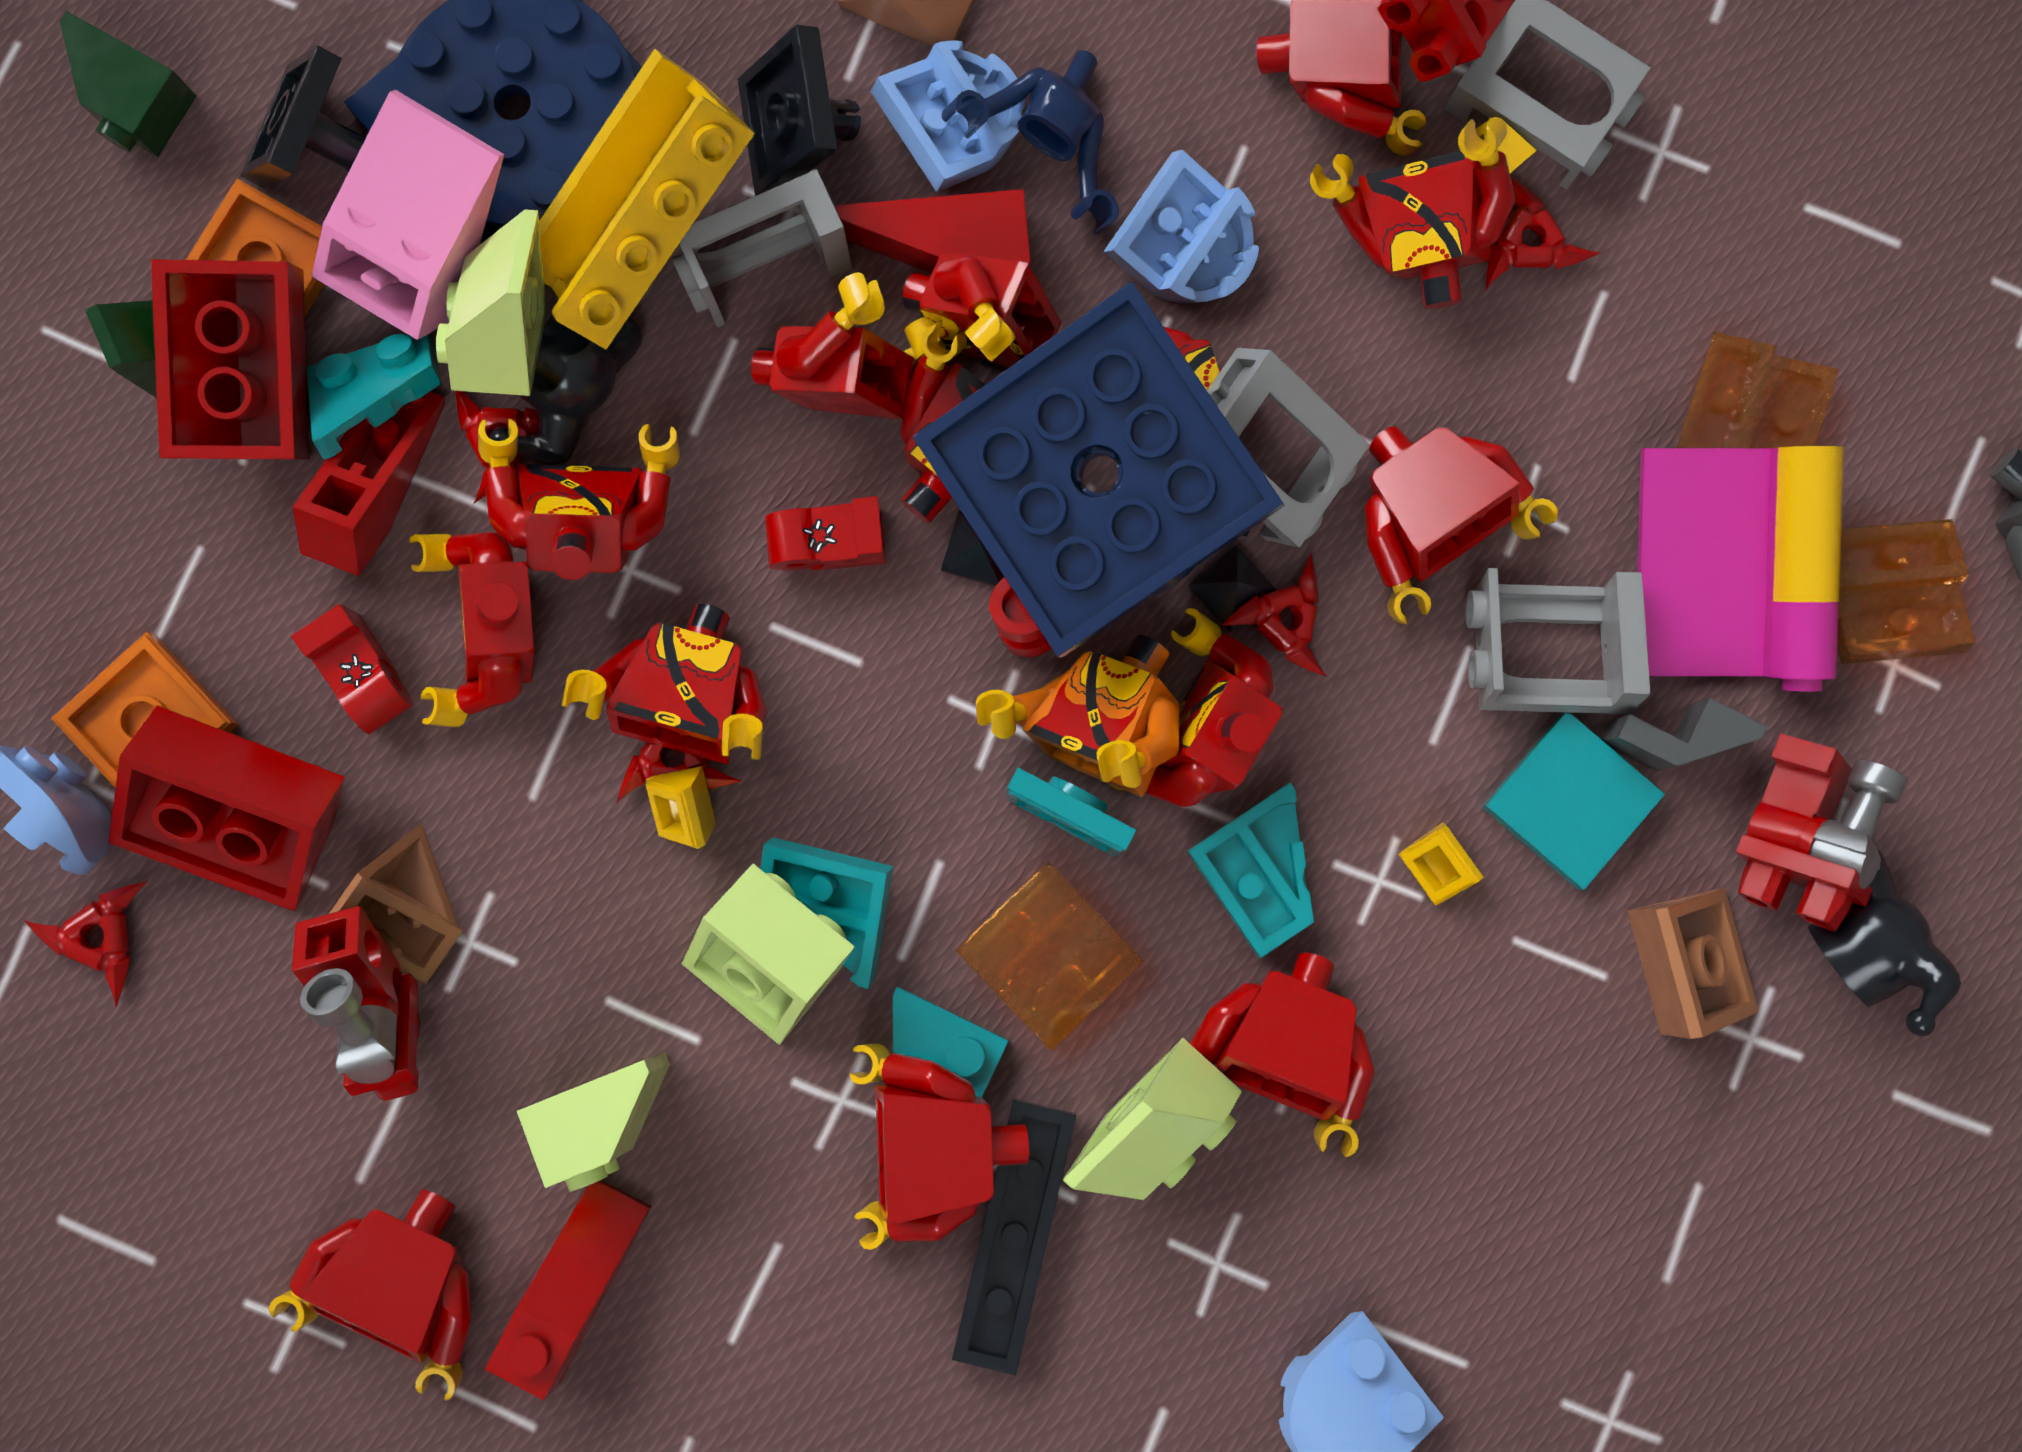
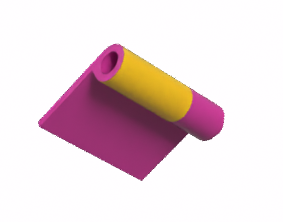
(1742, 561)

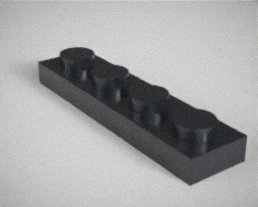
(1014, 1242)

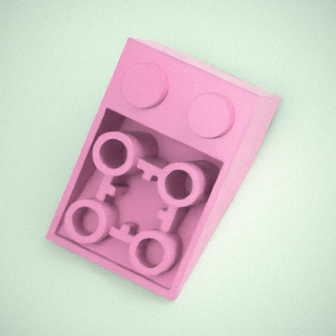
(407, 216)

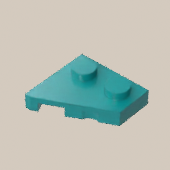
(368, 385)
(1259, 871)
(842, 888)
(946, 1038)

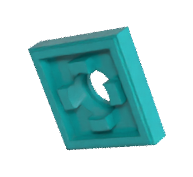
(1070, 810)

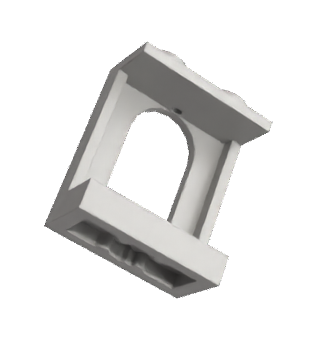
(1566, 143)
(815, 225)
(1239, 394)
(1623, 644)

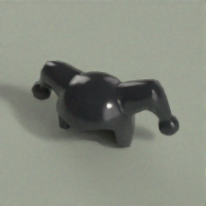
(569, 383)
(1886, 950)

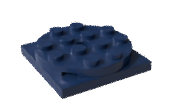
(484, 51)
(1091, 392)

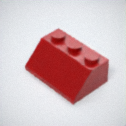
(230, 360)
(223, 807)

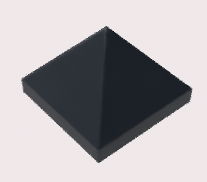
(968, 556)
(1230, 585)

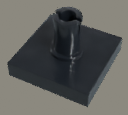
(791, 110)
(296, 123)

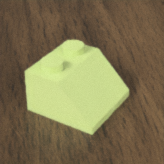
(497, 312)
(766, 952)
(593, 1124)
(1157, 1127)

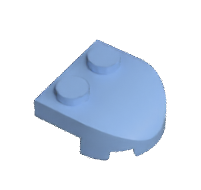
(919, 94)
(1187, 235)
(55, 807)
(1354, 1396)

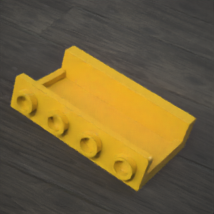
(636, 196)

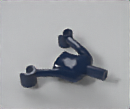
(1055, 123)

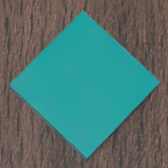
(1573, 800)

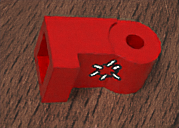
(826, 536)
(354, 667)

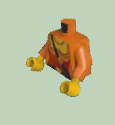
(1097, 716)

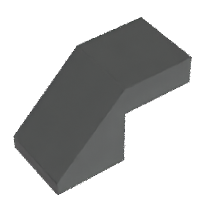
(1703, 731)

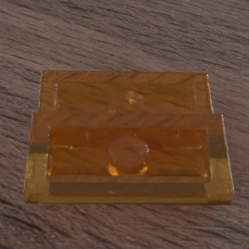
(1756, 398)
(1902, 592)
(1049, 955)

